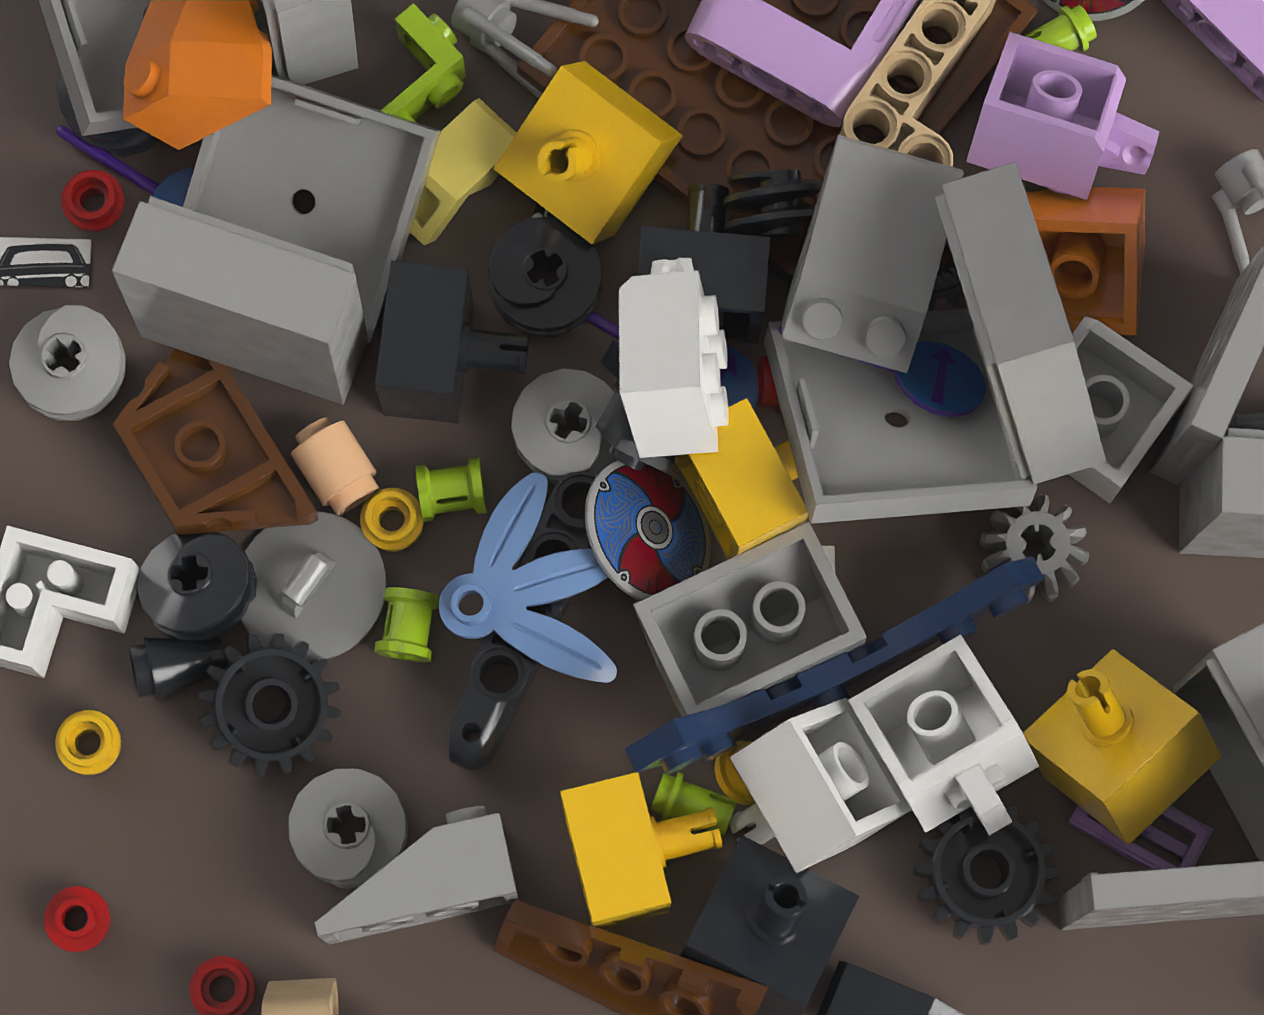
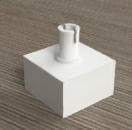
(816, 786)

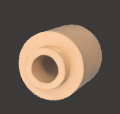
(335, 465)

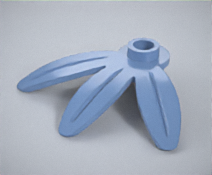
(510, 591)

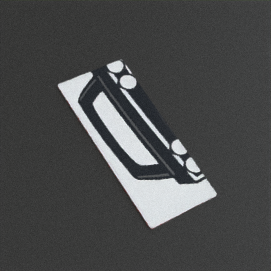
(45, 262)

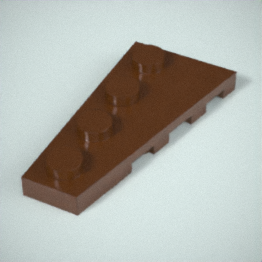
(619, 970)

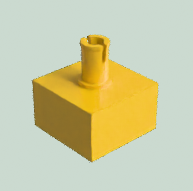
(587, 151)
(745, 485)
(1121, 745)
(625, 850)

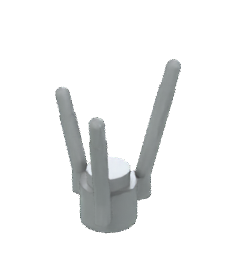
(492, 23)
(1241, 187)

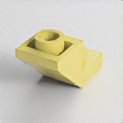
(460, 167)

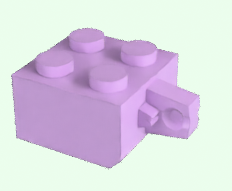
(1058, 119)

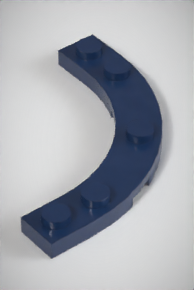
(713, 731)

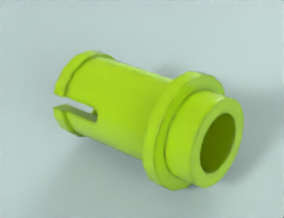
(1069, 30)
(679, 798)

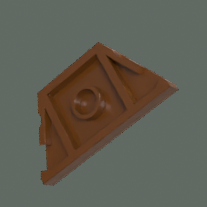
(208, 452)

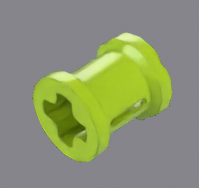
(451, 489)
(407, 624)

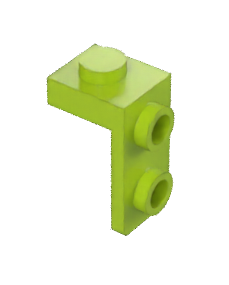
(432, 45)

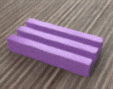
(1188, 854)

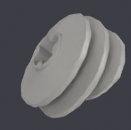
(85, 338)
(555, 399)
(323, 804)

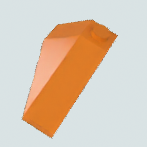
(196, 69)
(1095, 252)

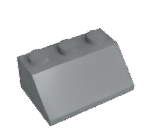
(749, 622)

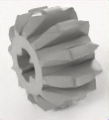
(1050, 529)

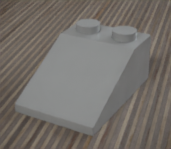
(869, 255)
(438, 877)

